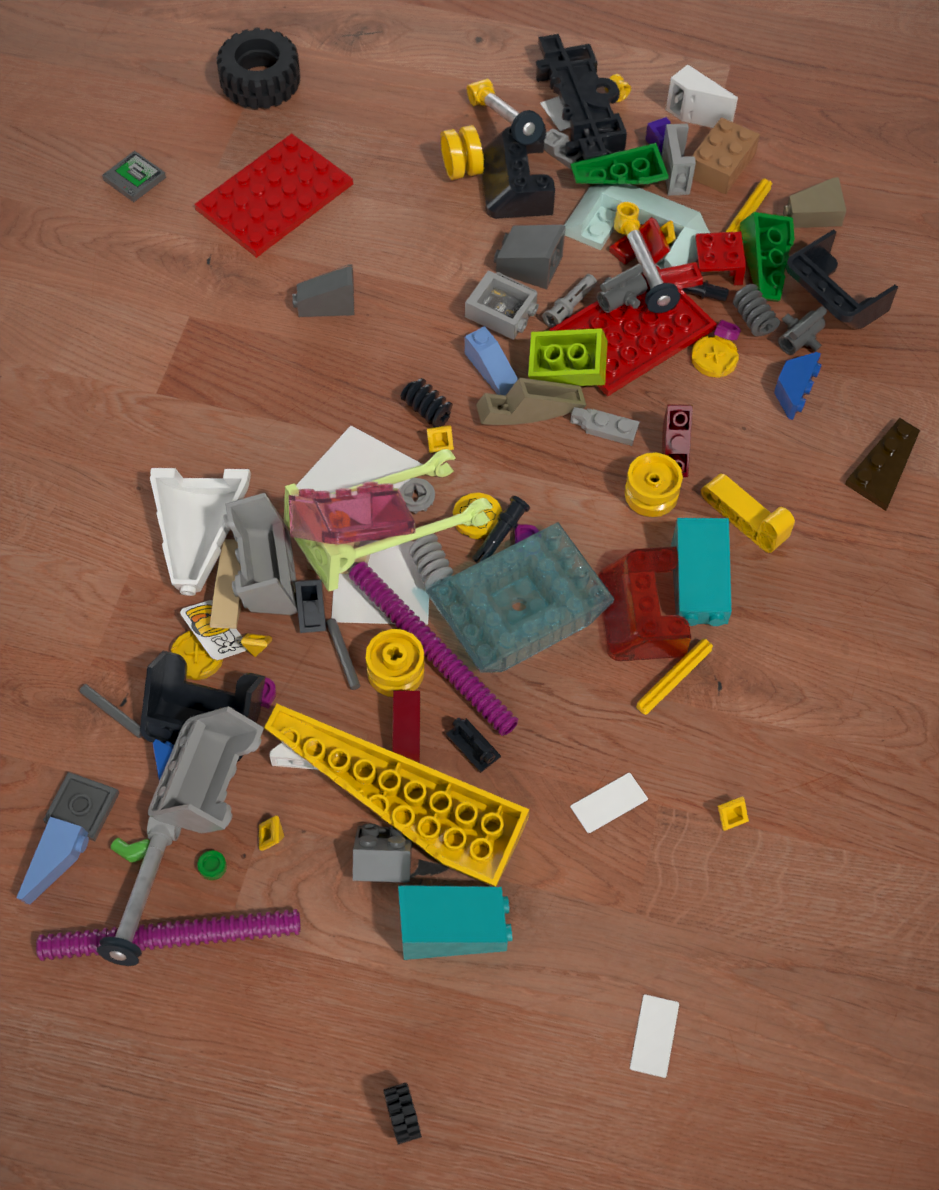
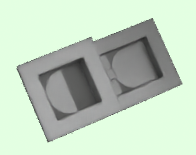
(555, 146)

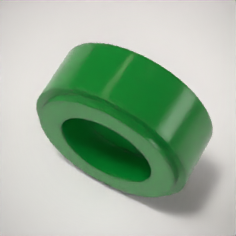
(212, 865)

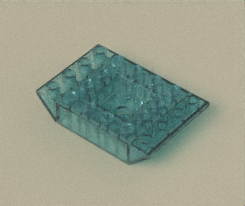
(540, 572)

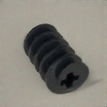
(427, 402)

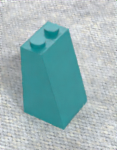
(702, 570)
(453, 921)

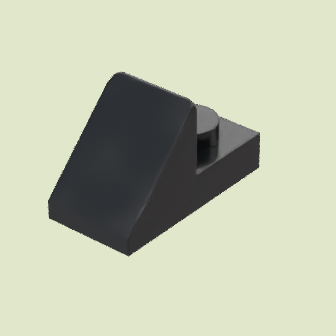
(311, 605)

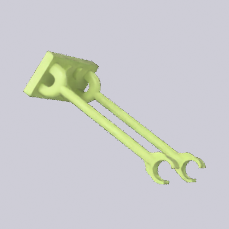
(332, 560)

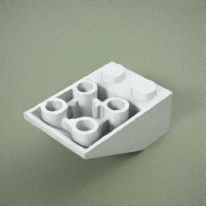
(699, 99)

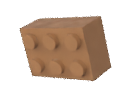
(724, 155)

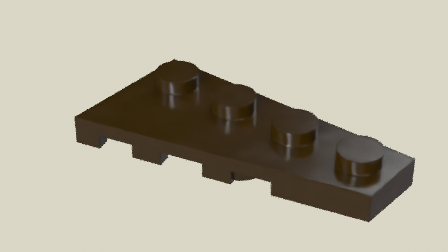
(883, 466)

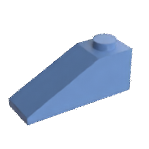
(490, 360)
(54, 855)

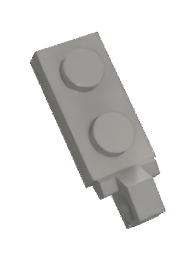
(605, 425)

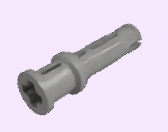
(558, 312)

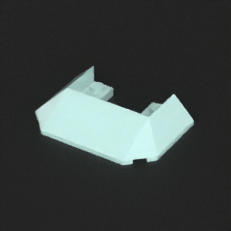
(595, 216)

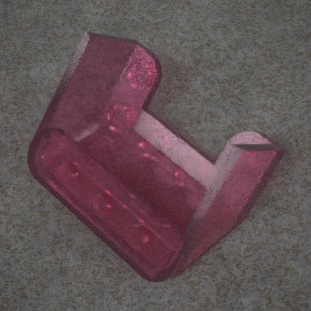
(350, 516)

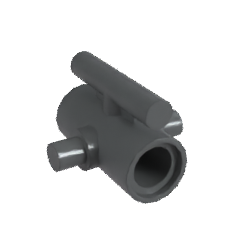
(622, 289)
(802, 331)

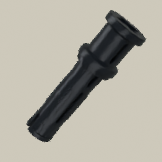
(506, 521)

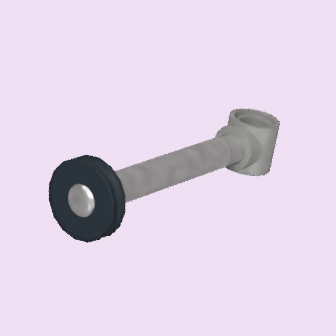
(120, 948)

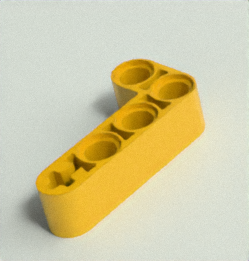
(748, 515)

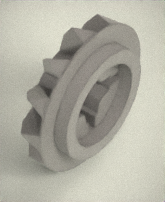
(425, 492)

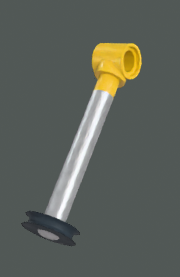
(525, 126)
(662, 295)

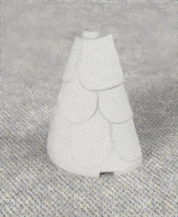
(193, 521)

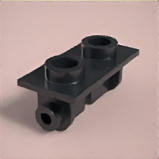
(472, 744)

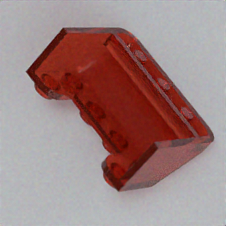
(634, 618)

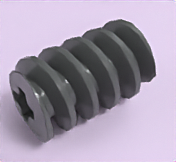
(755, 311)

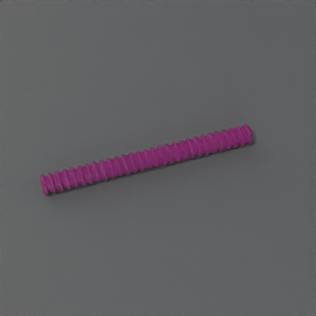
(433, 648)
(174, 934)

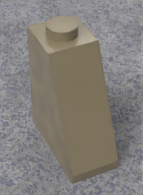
(817, 206)

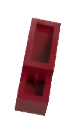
(406, 724)

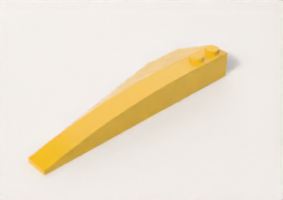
(435, 811)

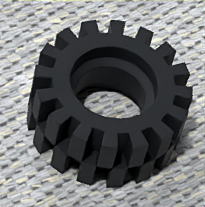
(402, 1113)

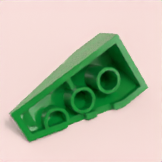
(630, 166)
(766, 250)

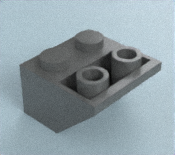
(381, 854)

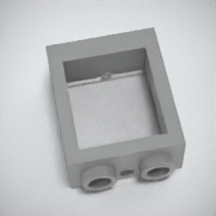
(501, 305)

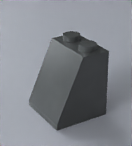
(531, 253)

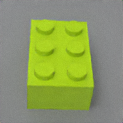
(568, 357)

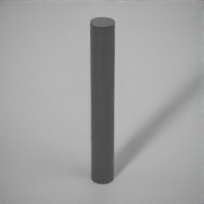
(343, 654)
(111, 710)

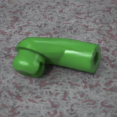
(132, 852)

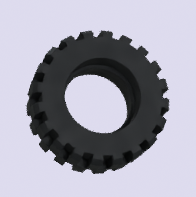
(260, 87)

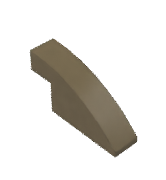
(530, 402)

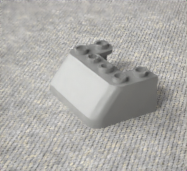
(265, 556)
(200, 769)

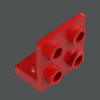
(721, 253)

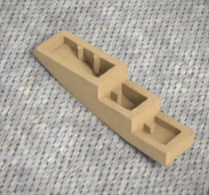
(225, 604)

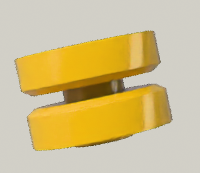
(462, 152)
(653, 484)
(395, 662)

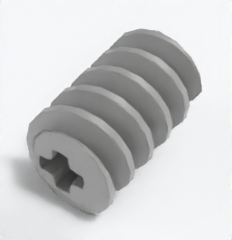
(430, 560)

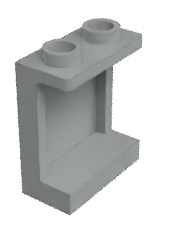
(679, 168)

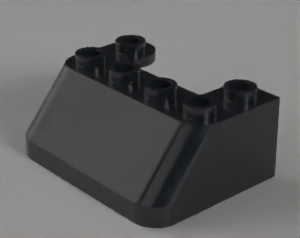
(507, 179)
(812, 270)
(173, 700)

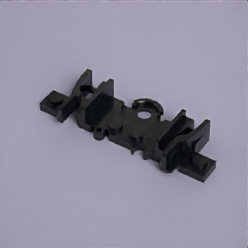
(576, 82)

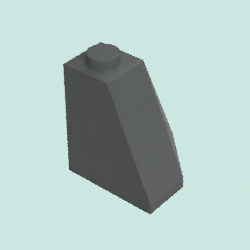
(326, 294)

